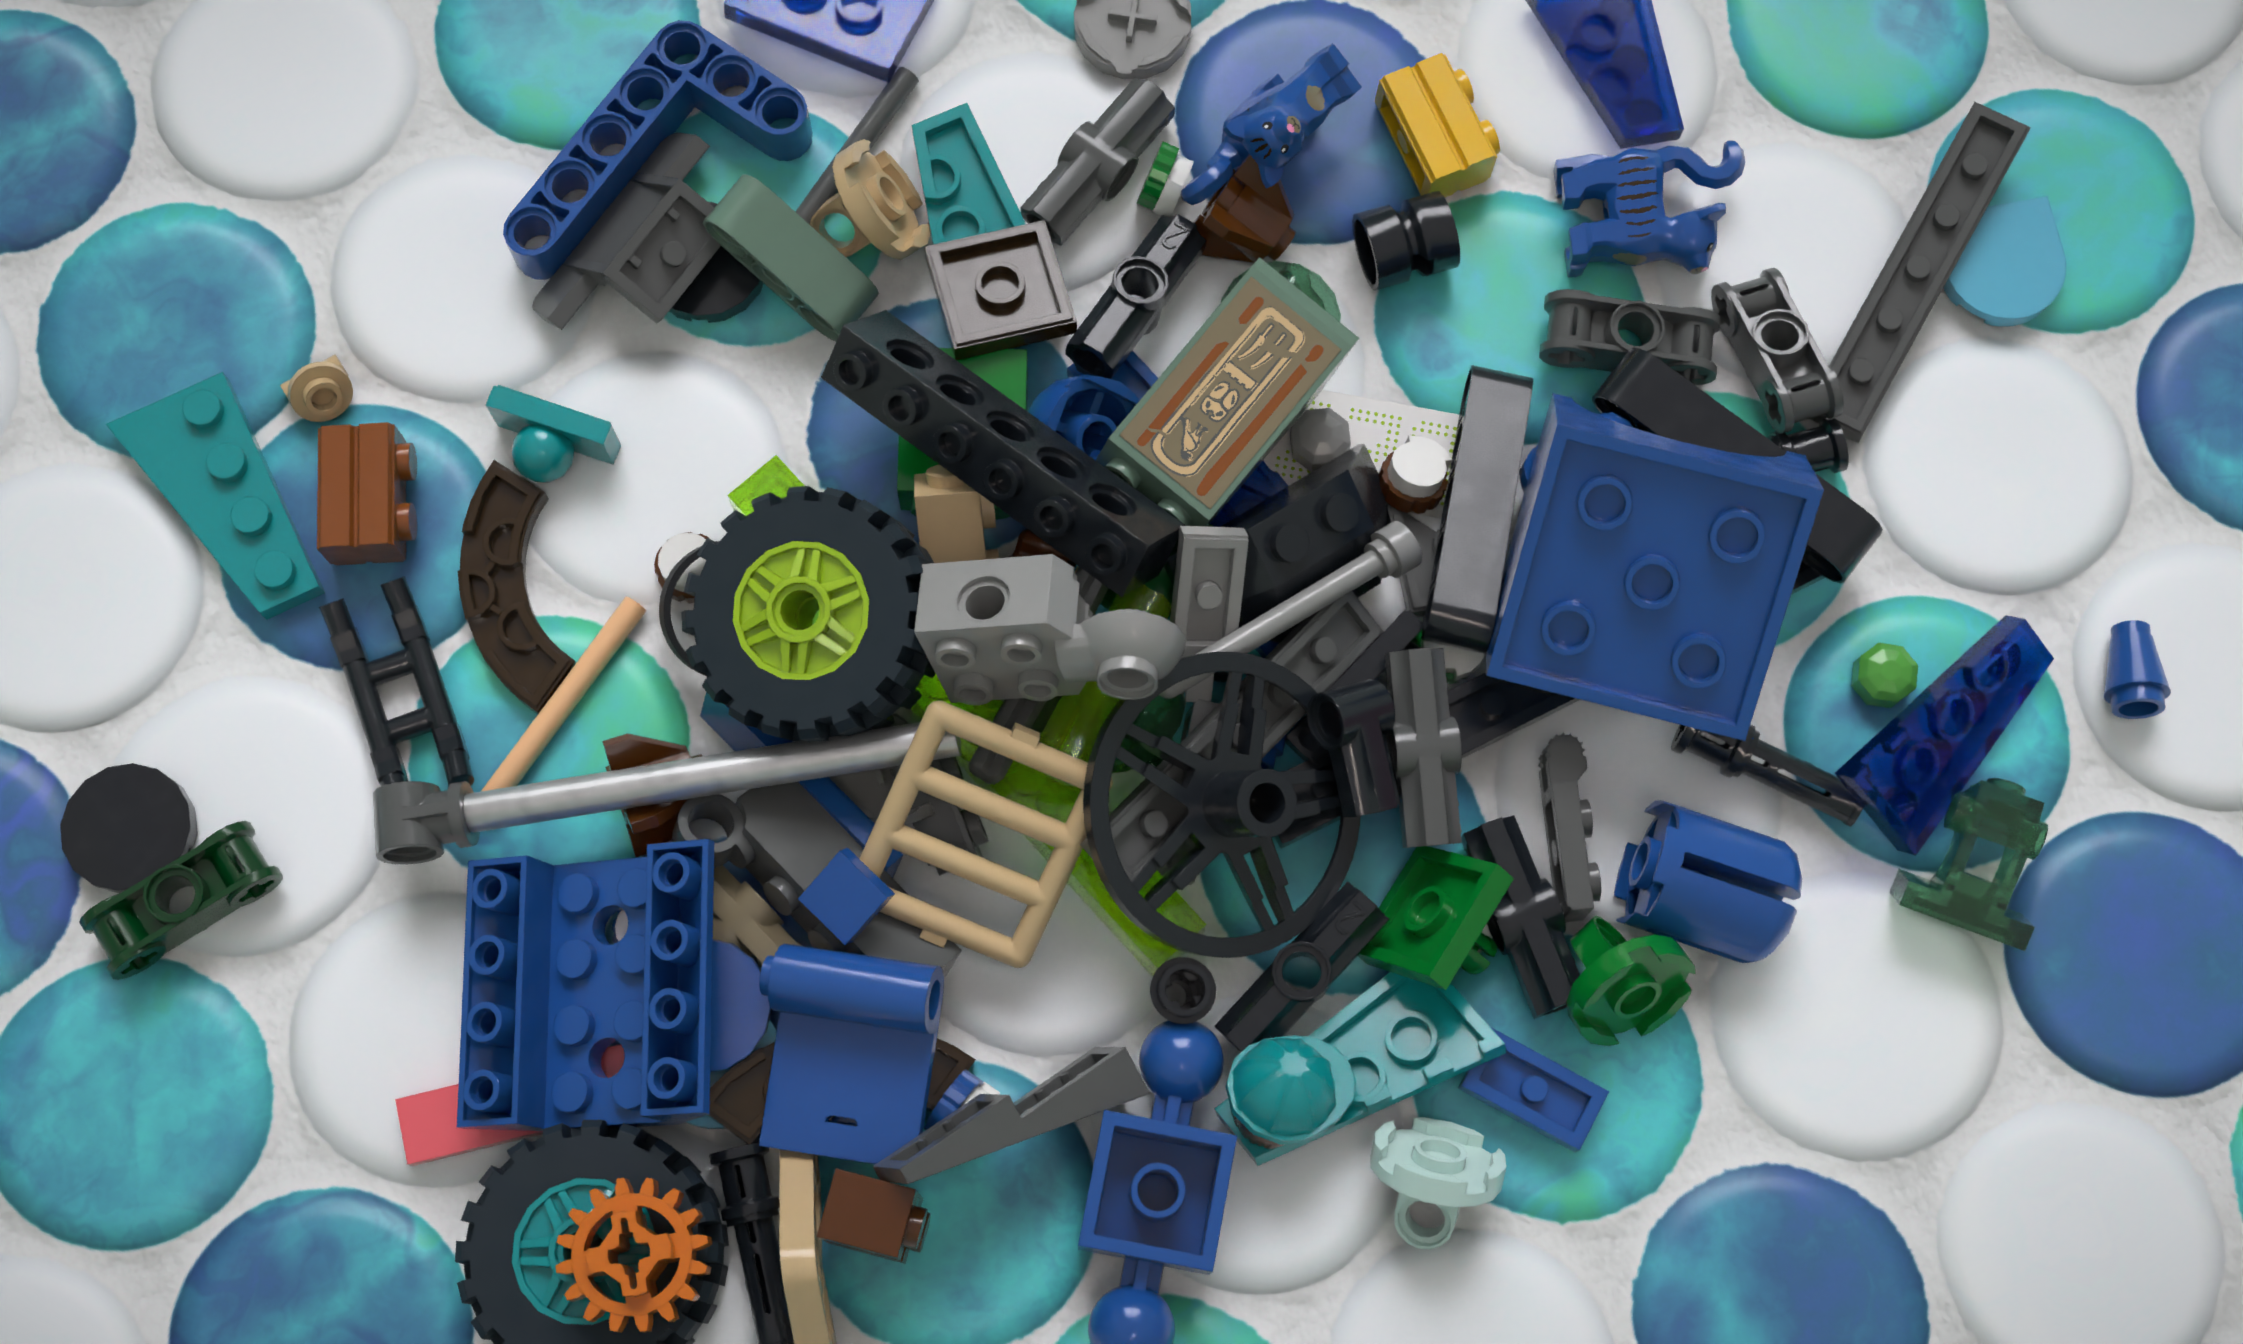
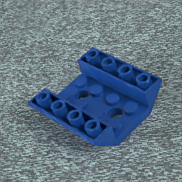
(554, 993)

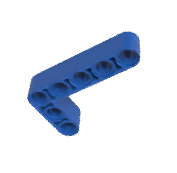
(641, 131)

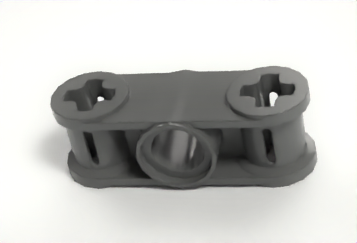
(1587, 336)
(1791, 381)

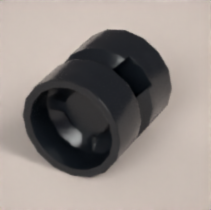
(1411, 239)

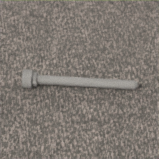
(1390, 553)

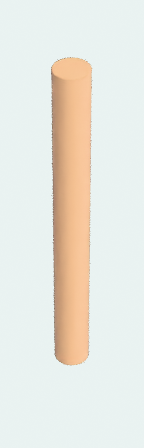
(567, 695)

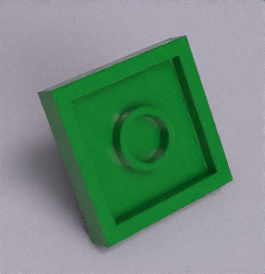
(1438, 917)

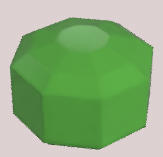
(1884, 675)

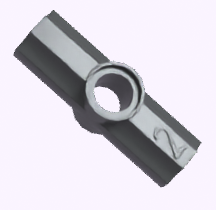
(1099, 159)
(1424, 747)

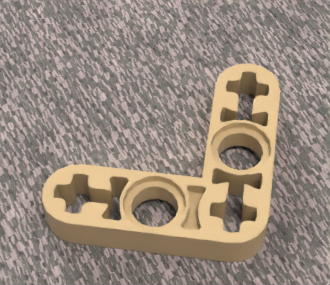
(802, 1249)

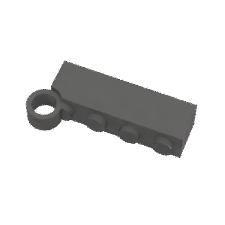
(785, 845)

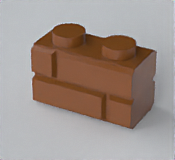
(364, 494)

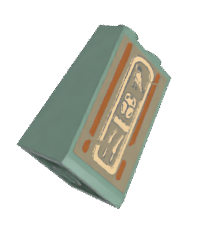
(1228, 397)

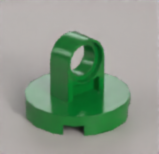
(1625, 982)

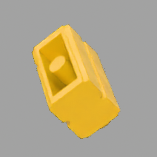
(1437, 127)

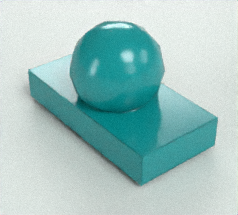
(549, 434)

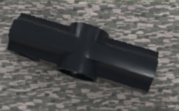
(1122, 320)
(1527, 919)
(1331, 941)

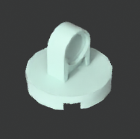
(1437, 1166)

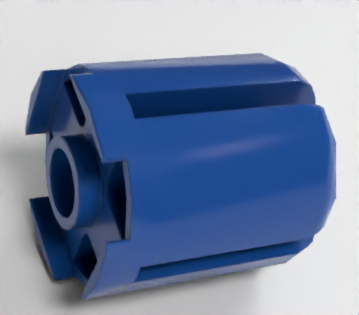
(1709, 884)

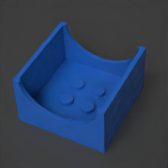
(1650, 571)

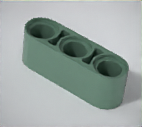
(790, 257)

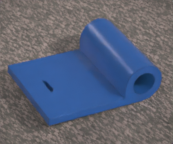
(849, 1046)

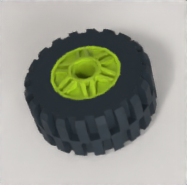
(760, 607)

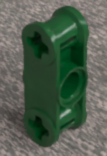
(144, 911)

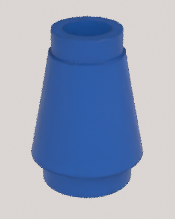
(2134, 673)

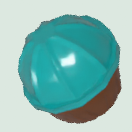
(1288, 1090)

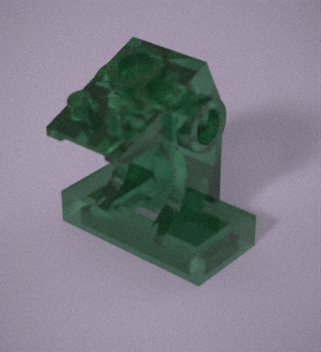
(1999, 814)

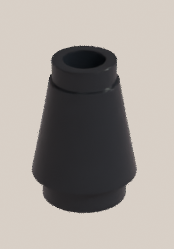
(1195, 981)

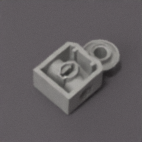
(1030, 635)

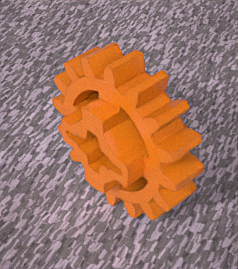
(665, 1248)

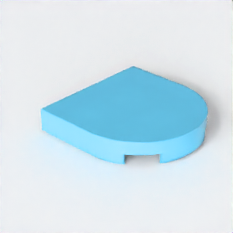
(2010, 264)

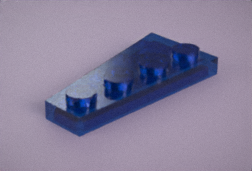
(1944, 734)

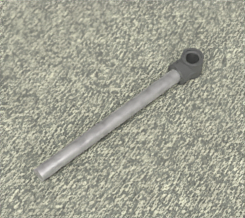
(419, 818)

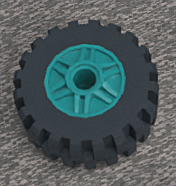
(526, 1206)

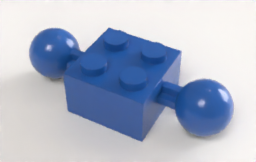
(1158, 1187)

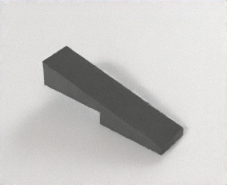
(993, 1122)

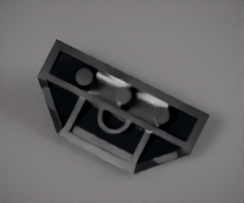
(1308, 532)

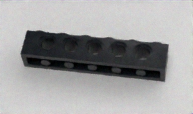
(1002, 452)

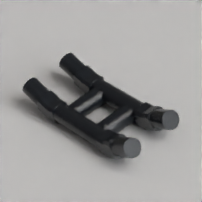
(417, 659)

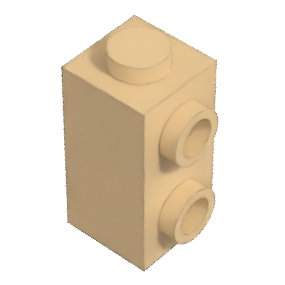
(951, 517)

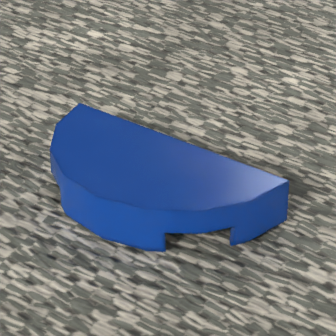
(737, 1008)

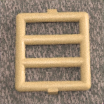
(917, 775)

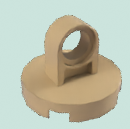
(877, 202)

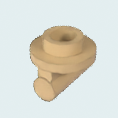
(319, 390)

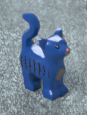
(1276, 122)
(1633, 207)

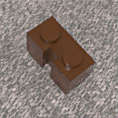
(873, 1217)

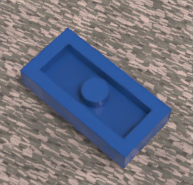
(1537, 1093)

